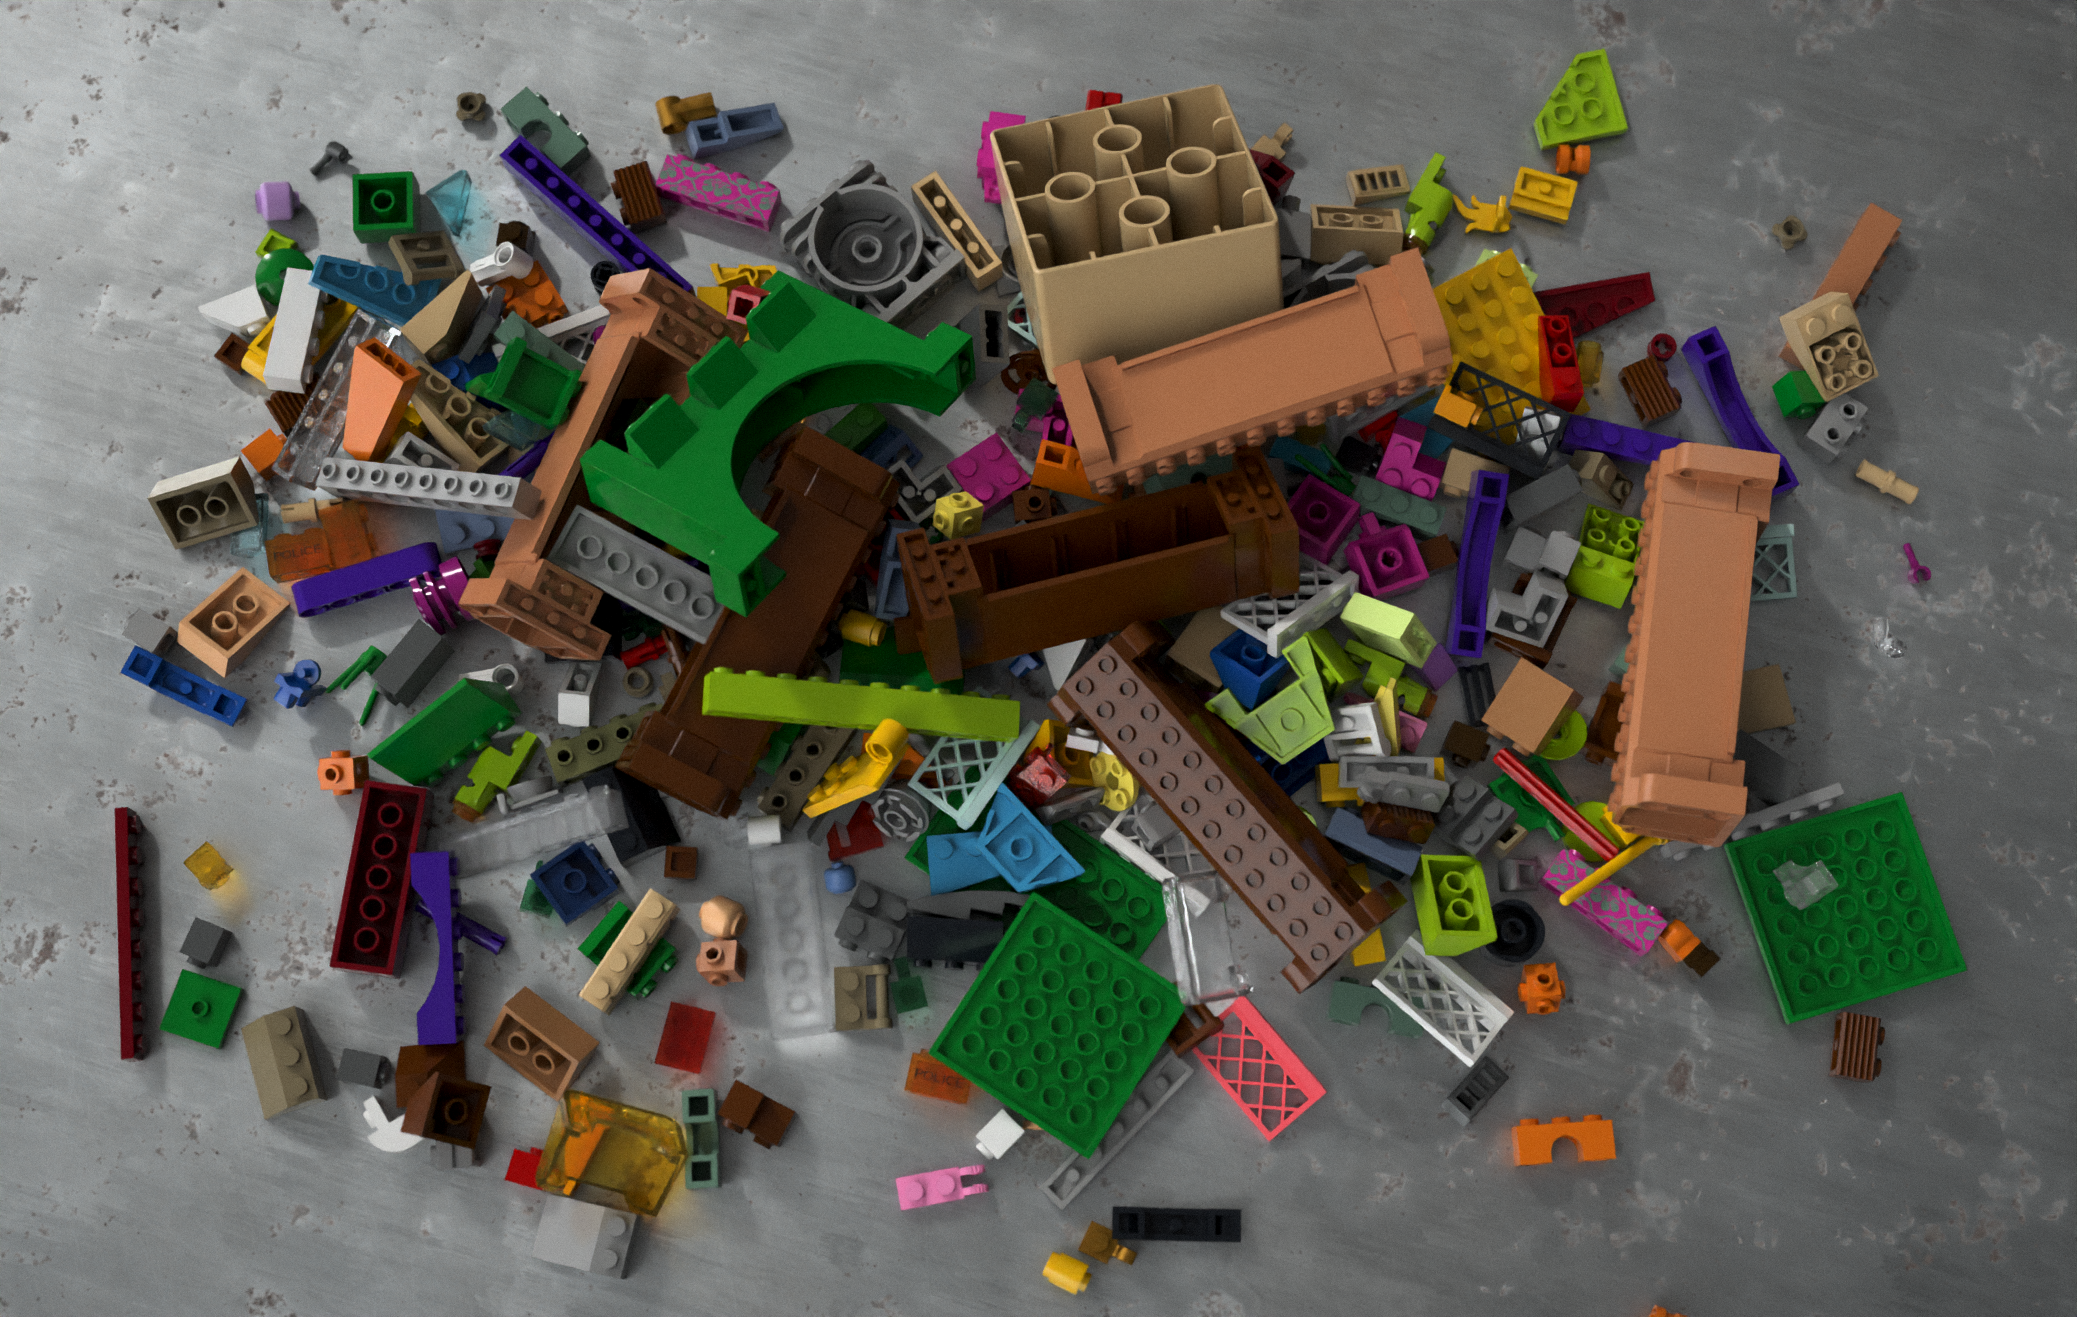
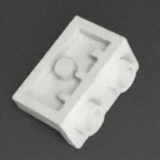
(1531, 428)

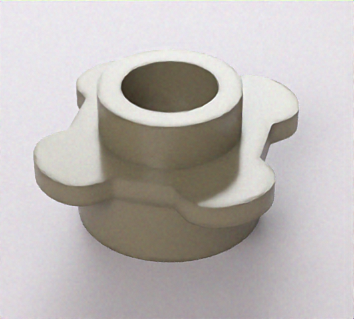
(466, 99)
(1796, 226)

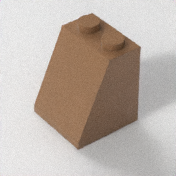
(1530, 708)

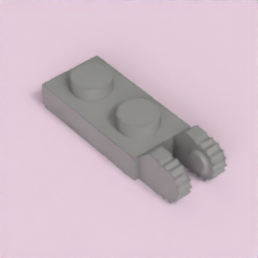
(1404, 790)

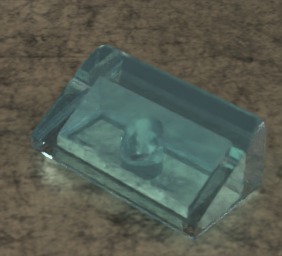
(250, 541)

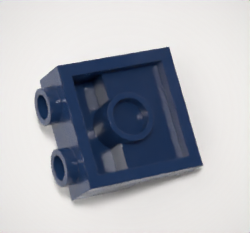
(576, 882)

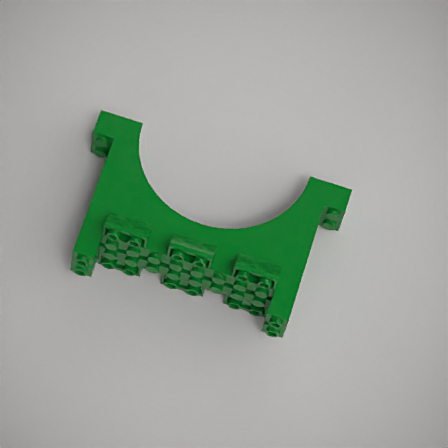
(800, 360)

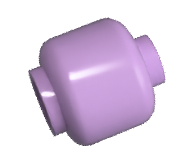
(276, 201)

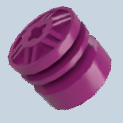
(441, 597)

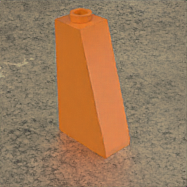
(377, 399)

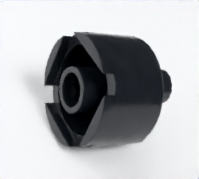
(1528, 929)

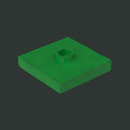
(201, 1009)

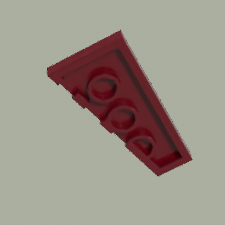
(1597, 302)

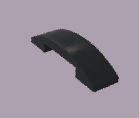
(1176, 1224)

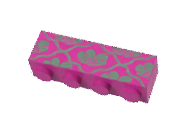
(719, 192)
(1606, 904)

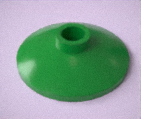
(270, 268)

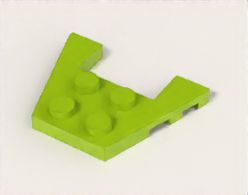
(1289, 719)

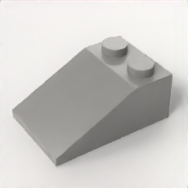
(586, 1236)

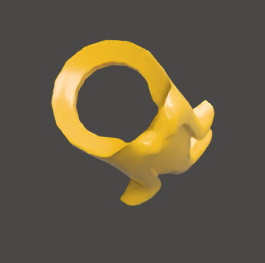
(1485, 216)

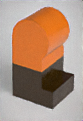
(1687, 950)

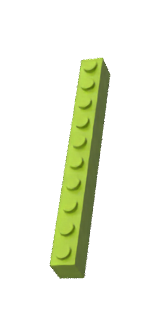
(859, 706)

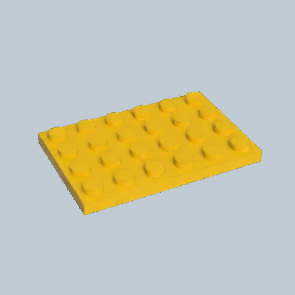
(1495, 329)

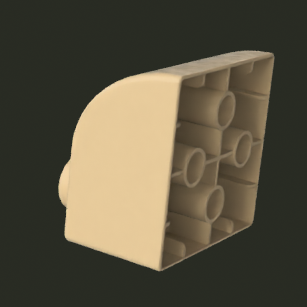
(1137, 226)

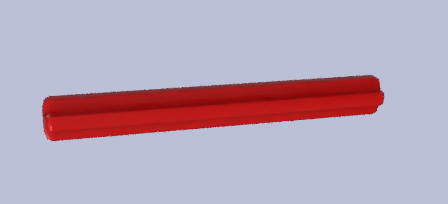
(1556, 804)

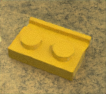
(1542, 195)

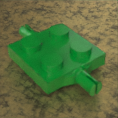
(1531, 813)

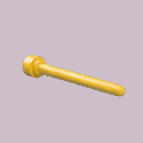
(1609, 869)

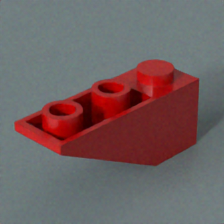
(1558, 363)

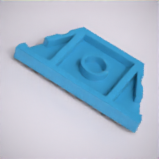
(1023, 847)

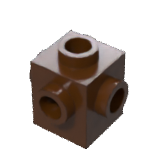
(1033, 504)

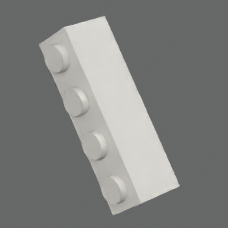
(295, 333)

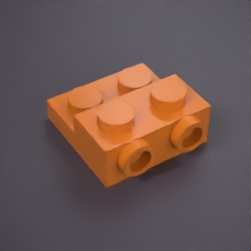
(532, 297)

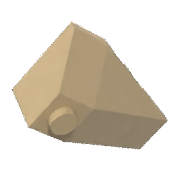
(456, 420)

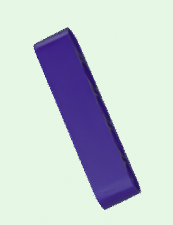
(365, 579)

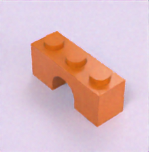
(1591, 1138)

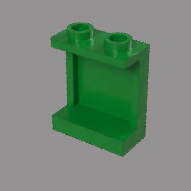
(533, 385)
(603, 936)

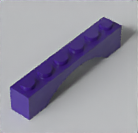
(1716, 376)
(1614, 440)
(1480, 528)
(435, 881)

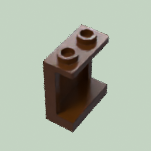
(1534, 654)
(1604, 727)

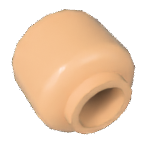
(723, 917)

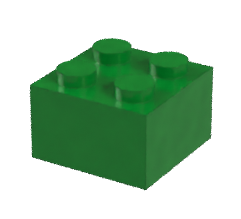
(385, 205)

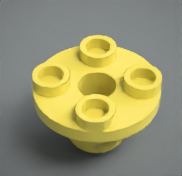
(1119, 784)

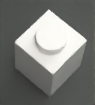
(998, 1136)

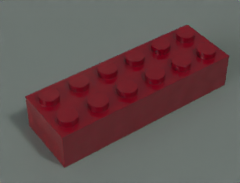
(378, 885)

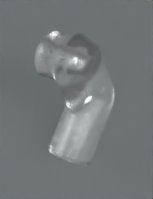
(1885, 641)

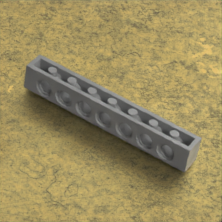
(429, 488)

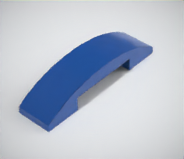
(183, 686)

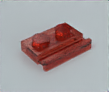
(685, 1038)

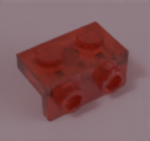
(1037, 777)

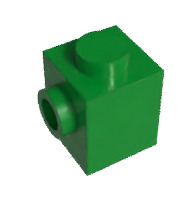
(1797, 395)

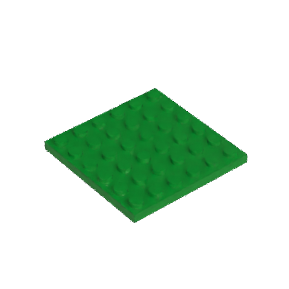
(1867, 935)
(1059, 1025)

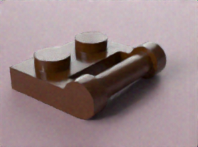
(1186, 1036)

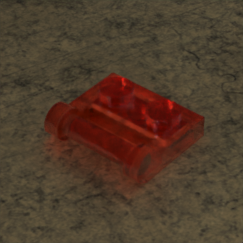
(862, 835)

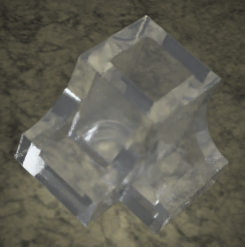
(1805, 884)

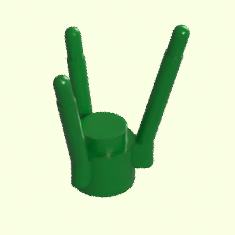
(1340, 483)
(367, 663)

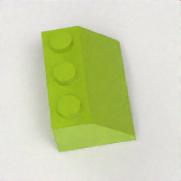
(1452, 904)

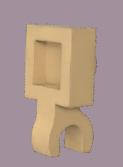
(1274, 145)

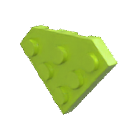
(1582, 104)

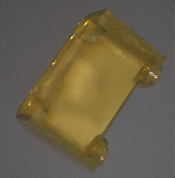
(613, 1150)

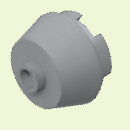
(902, 811)

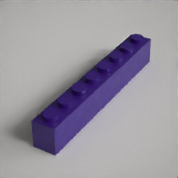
(583, 212)

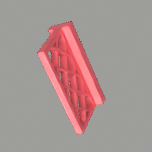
(1282, 1055)

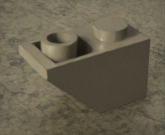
(1601, 478)

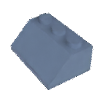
(1383, 855)

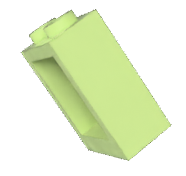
(1388, 629)

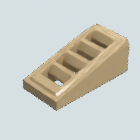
(1361, 197)

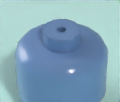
(840, 878)

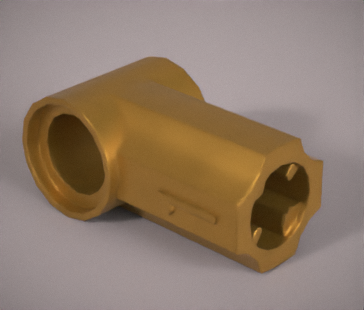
(676, 113)

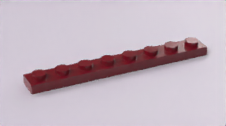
(130, 945)

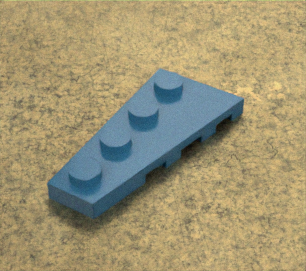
(373, 288)

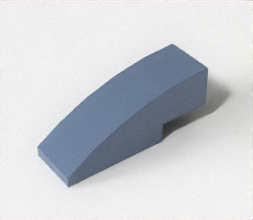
(732, 129)
(890, 593)

